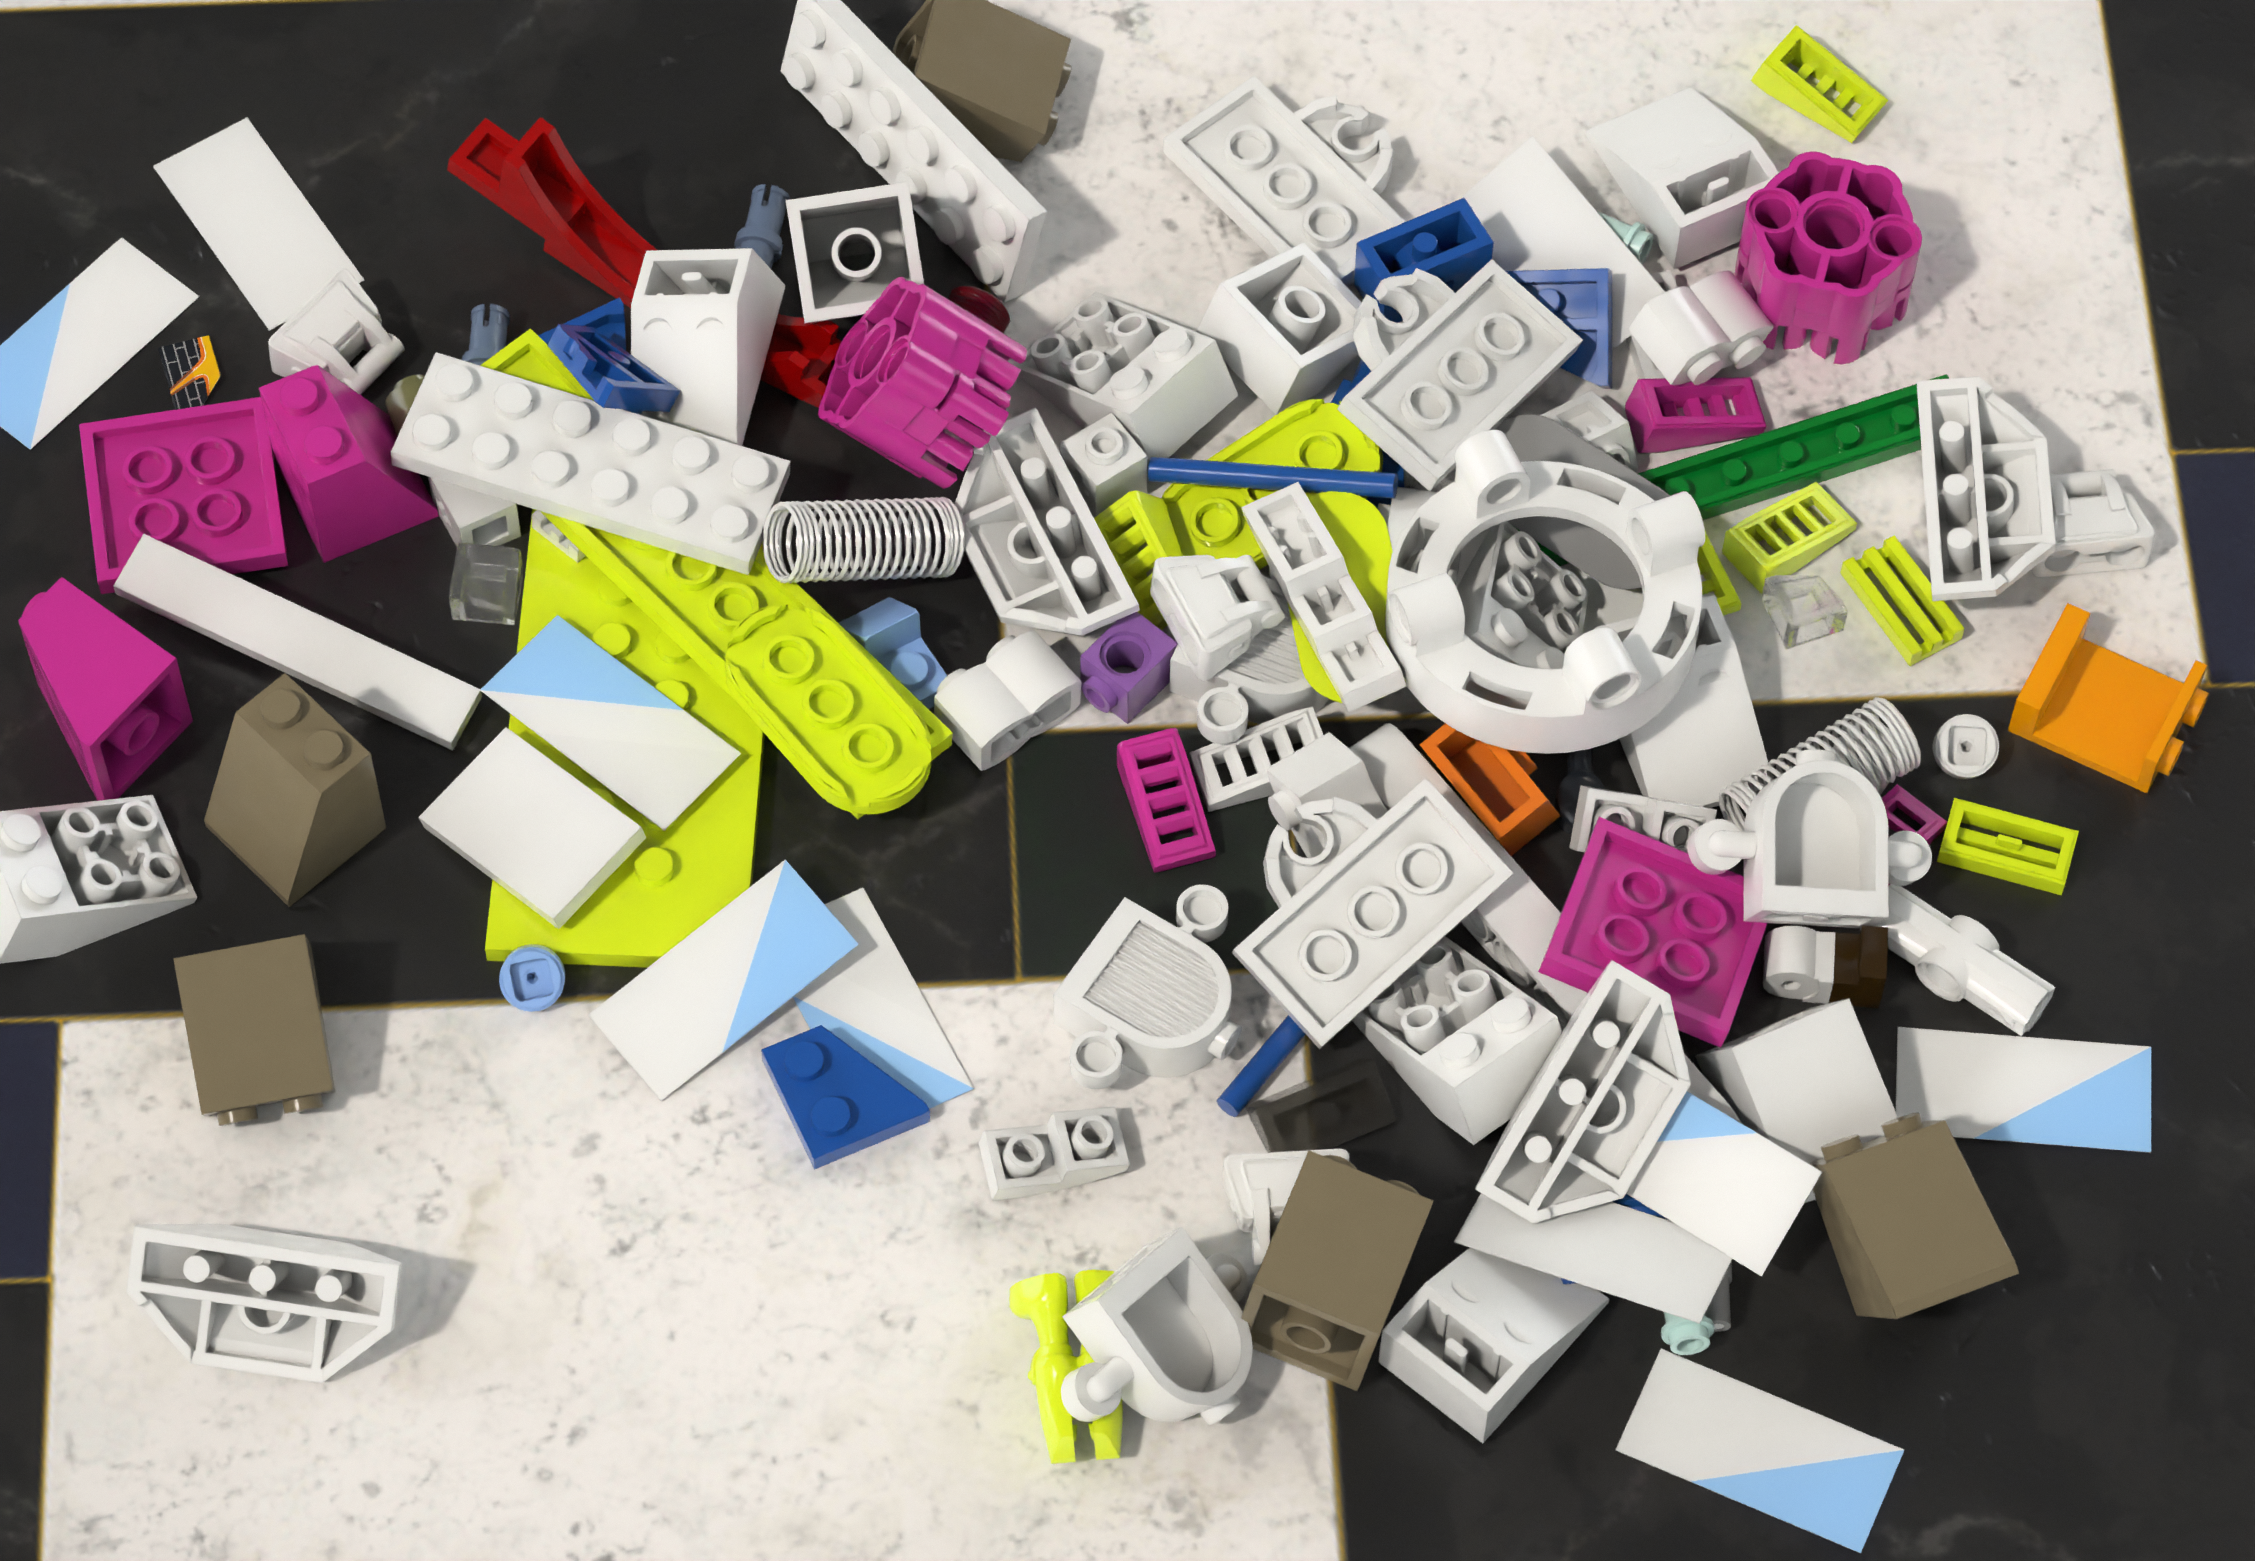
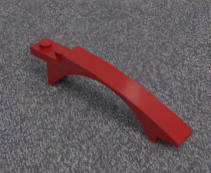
(553, 198)

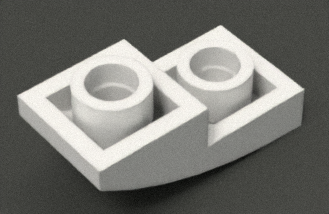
(1650, 816)
(1051, 1157)

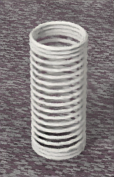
(920, 537)
(1875, 738)

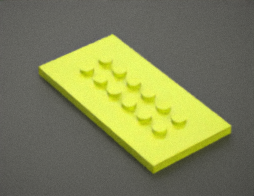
(675, 874)

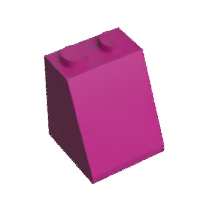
(338, 463)
(106, 686)

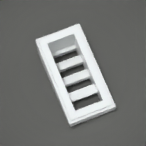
(1255, 742)

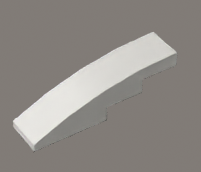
(1323, 597)

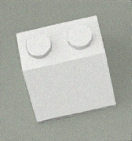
(1284, 326)

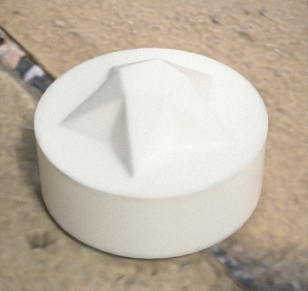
(1965, 746)

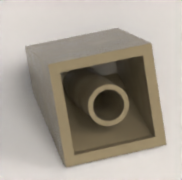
(988, 71)
(293, 791)
(255, 1028)
(1907, 1219)
(1334, 1268)

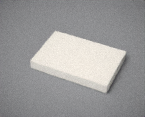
(532, 827)

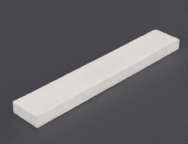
(298, 641)

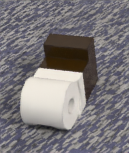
(1826, 965)

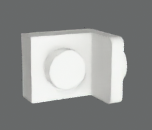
(1599, 425)

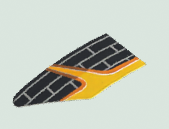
(190, 371)

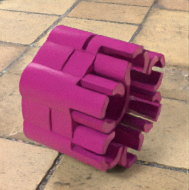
(1829, 253)
(912, 373)

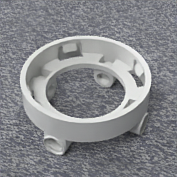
(1604, 682)

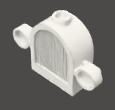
(1252, 687)
(1814, 848)
(1150, 993)
(1162, 1336)

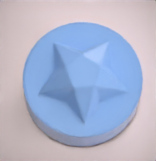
(532, 977)

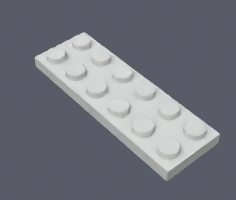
(914, 140)
(590, 463)

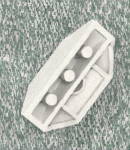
(1982, 489)
(1036, 535)
(1592, 1103)
(262, 1297)

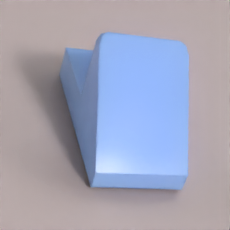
(894, 638)

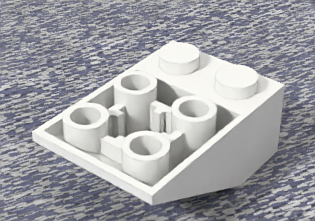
(1684, 172)
(706, 330)
(1130, 364)
(1520, 605)
(1709, 726)
(84, 874)
(1461, 1038)
(1484, 1336)

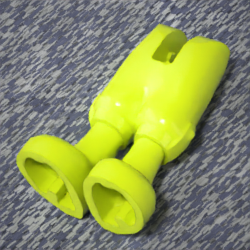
(1045, 1302)

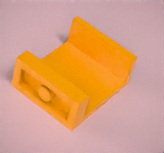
(2105, 706)

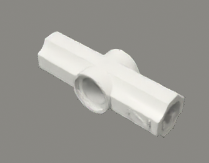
(1964, 961)

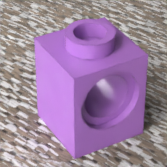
(1131, 643)

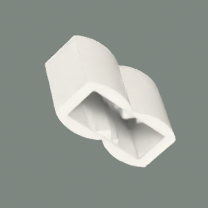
(1701, 329)
(1007, 698)

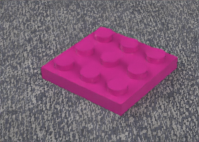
(186, 479)
(1661, 921)

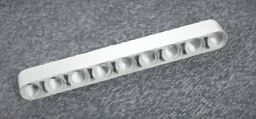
(1514, 919)

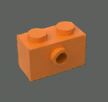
(1493, 785)

